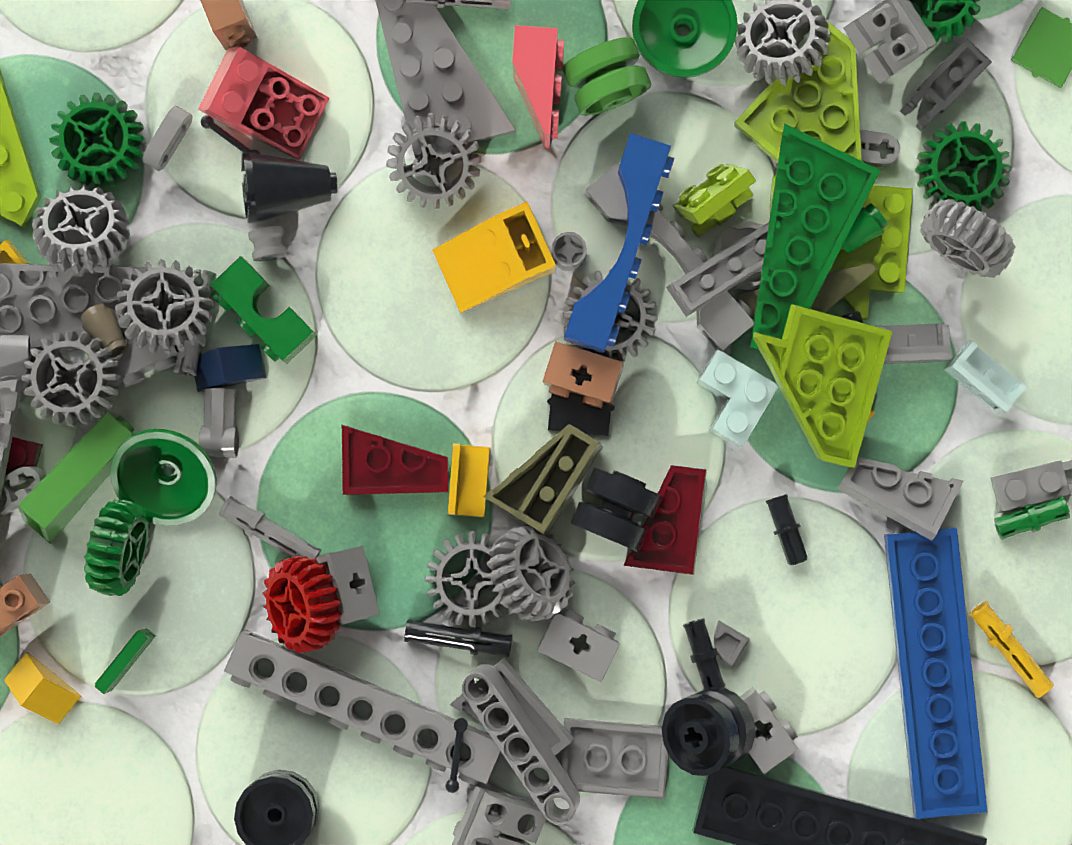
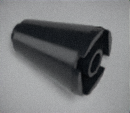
(282, 185)

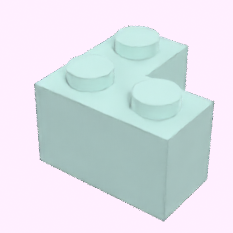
(745, 396)

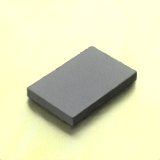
(616, 758)

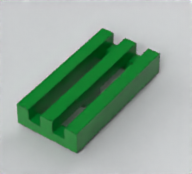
(124, 660)

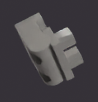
(903, 33)
(497, 820)

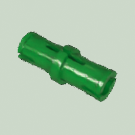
(1032, 518)

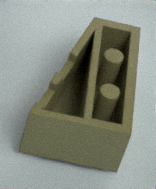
(548, 480)

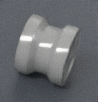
(267, 243)

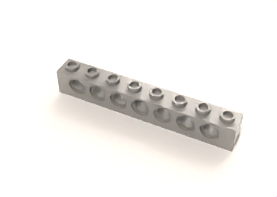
(244, 671)

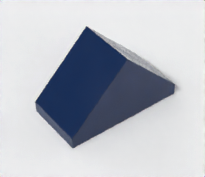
(229, 367)

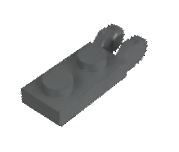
(948, 81)

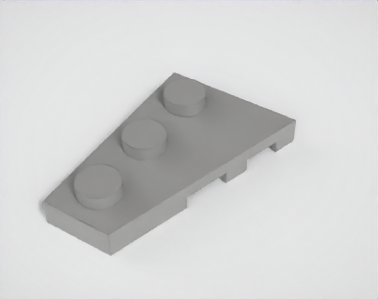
(904, 496)
(545, 722)

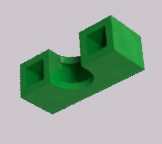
(240, 289)

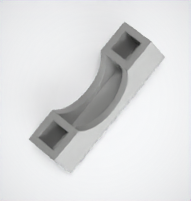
(131, 368)

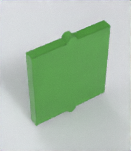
(1047, 48)

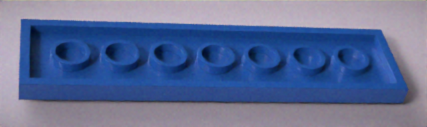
(935, 674)

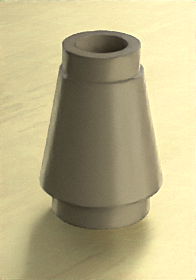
(103, 324)

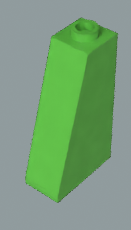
(74, 478)

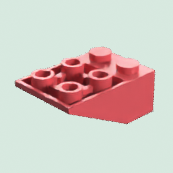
(534, 65)
(263, 102)

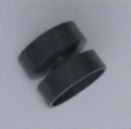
(620, 499)

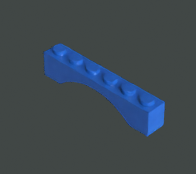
(640, 175)

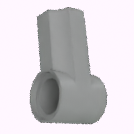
(219, 434)

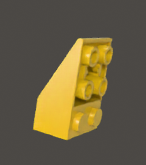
(494, 257)

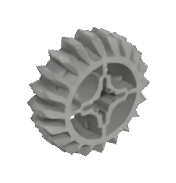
(775, 57)
(447, 155)
(967, 238)
(70, 246)
(178, 307)
(625, 322)
(58, 386)
(530, 573)
(472, 609)

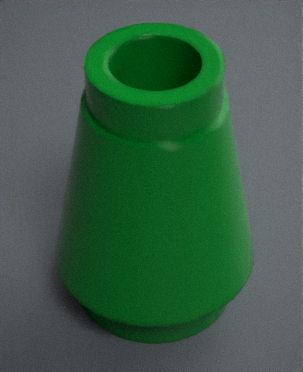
(866, 227)

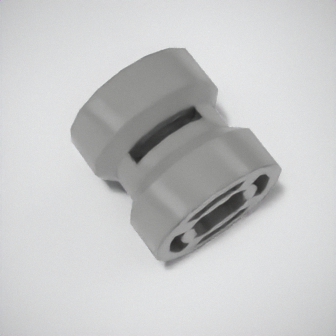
(568, 245)

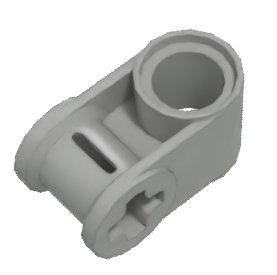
(13, 354)

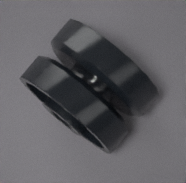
(708, 731)
(278, 790)

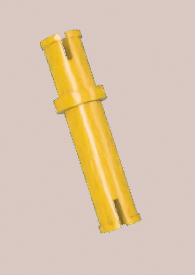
(1002, 637)

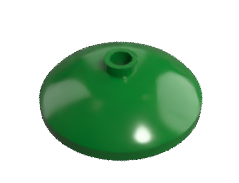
(710, 37)
(166, 493)

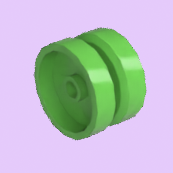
(606, 76)

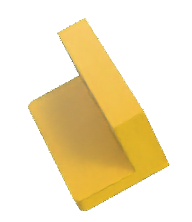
(468, 480)

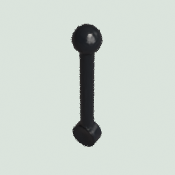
(208, 122)
(460, 726)

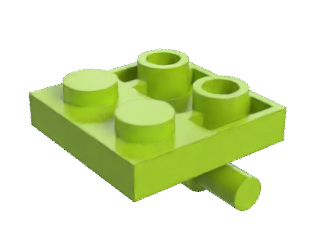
(715, 198)

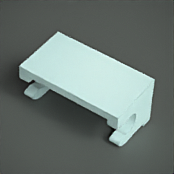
(985, 378)

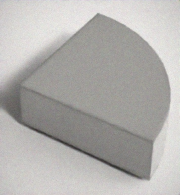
(729, 643)

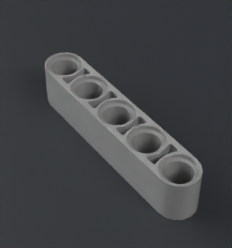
(521, 761)

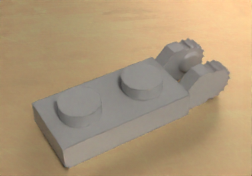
(1031, 485)

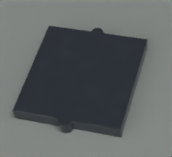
(581, 416)

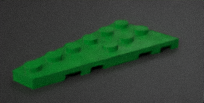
(810, 218)

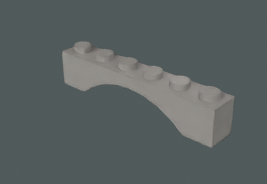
(719, 320)

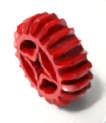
(302, 604)

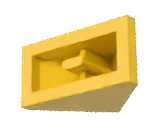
(41, 689)

